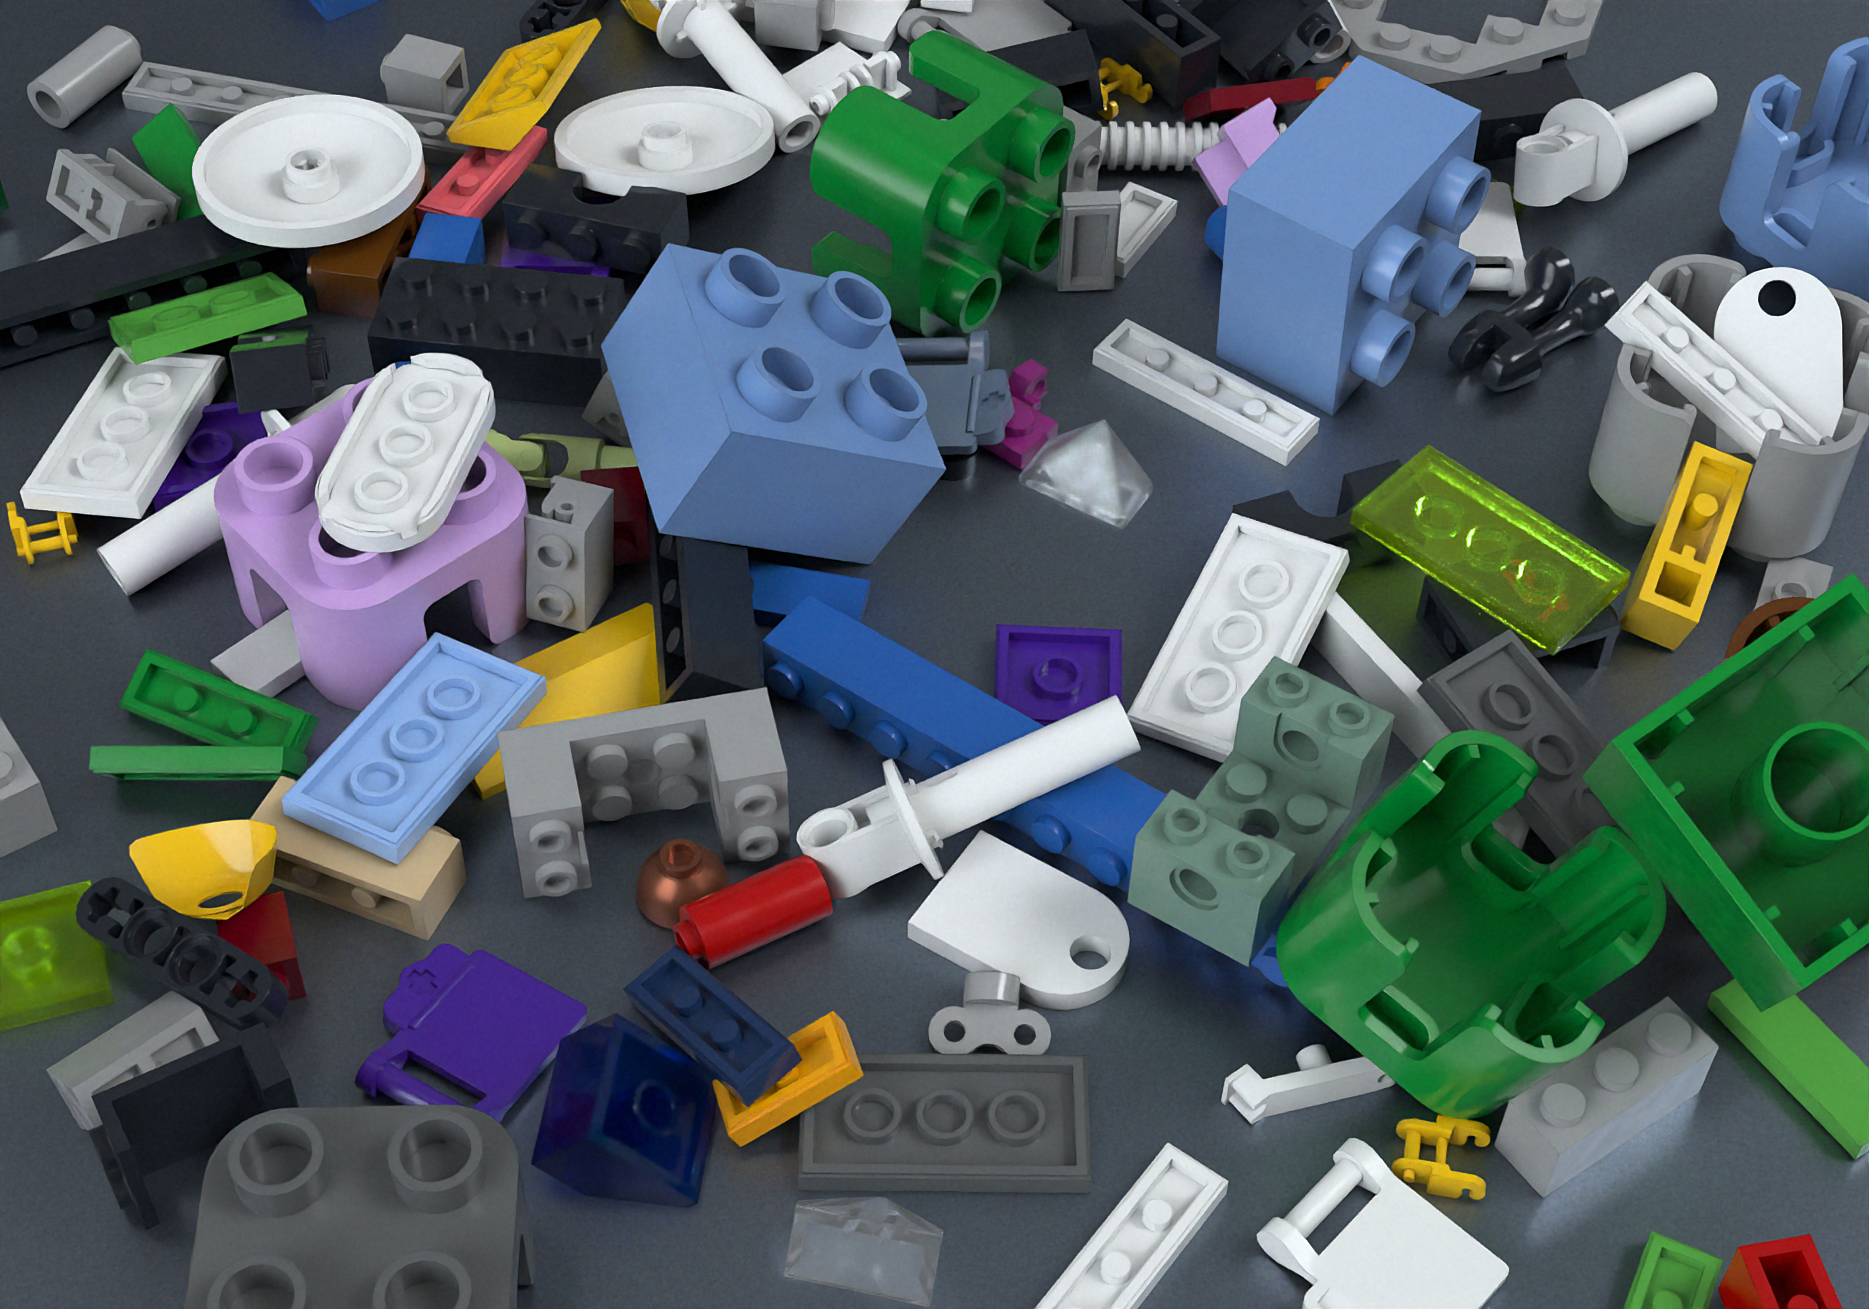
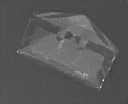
(1091, 473)
(865, 1248)

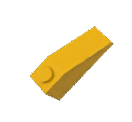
(1685, 547)

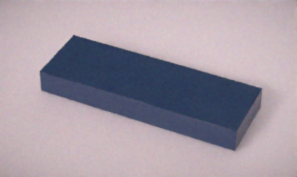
(713, 1025)

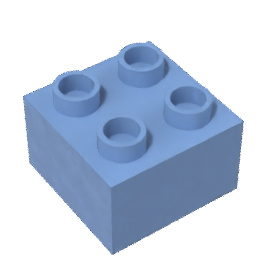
(1349, 235)
(770, 406)

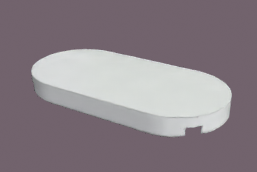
(405, 453)

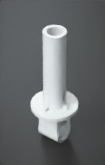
(713, 30)
(1587, 149)
(184, 525)
(907, 820)

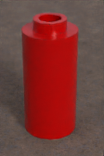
(753, 912)

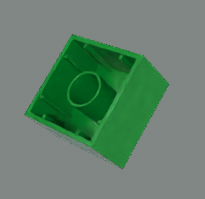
(1760, 797)

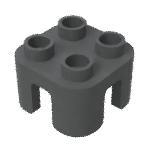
(363, 1212)

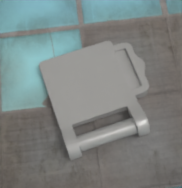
(990, 25)

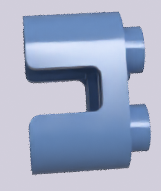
(1807, 192)

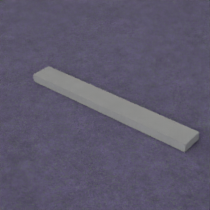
(219, 97)

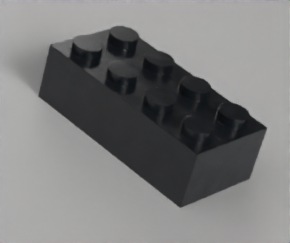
(523, 327)

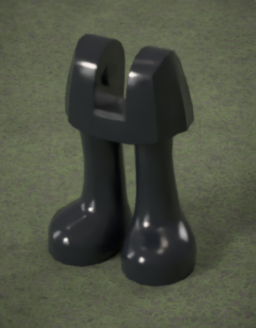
(1515, 350)

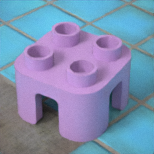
(356, 609)

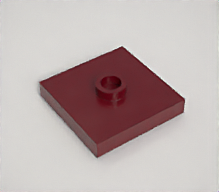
(1238, 99)

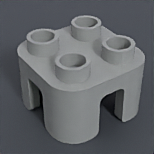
(1652, 427)

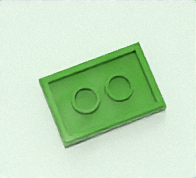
(206, 317)

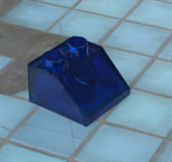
(626, 1116)

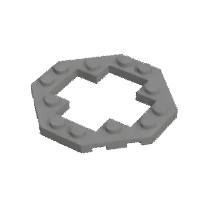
(1502, 45)

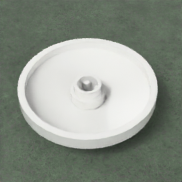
(666, 140)
(308, 171)

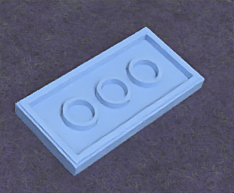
(414, 747)

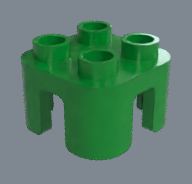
(956, 195)
(1453, 945)

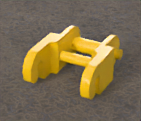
(1125, 80)
(22, 533)
(1437, 1174)

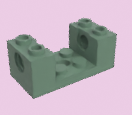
(1297, 767)

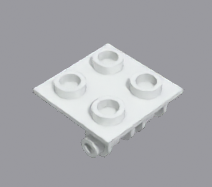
(838, 71)

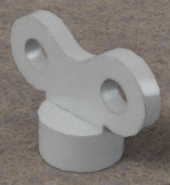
(989, 1018)

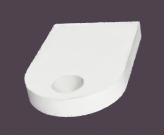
(1789, 354)
(1024, 920)

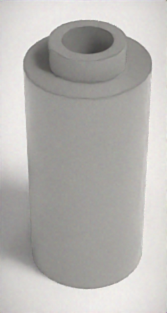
(85, 76)

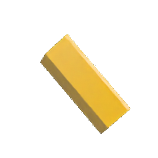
(521, 88)
(588, 676)

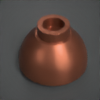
(675, 877)

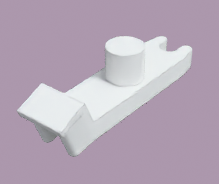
(1313, 1085)

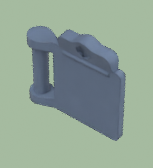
(965, 400)

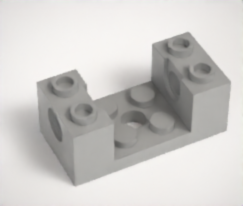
(697, 753)

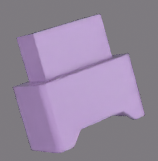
(1240, 146)

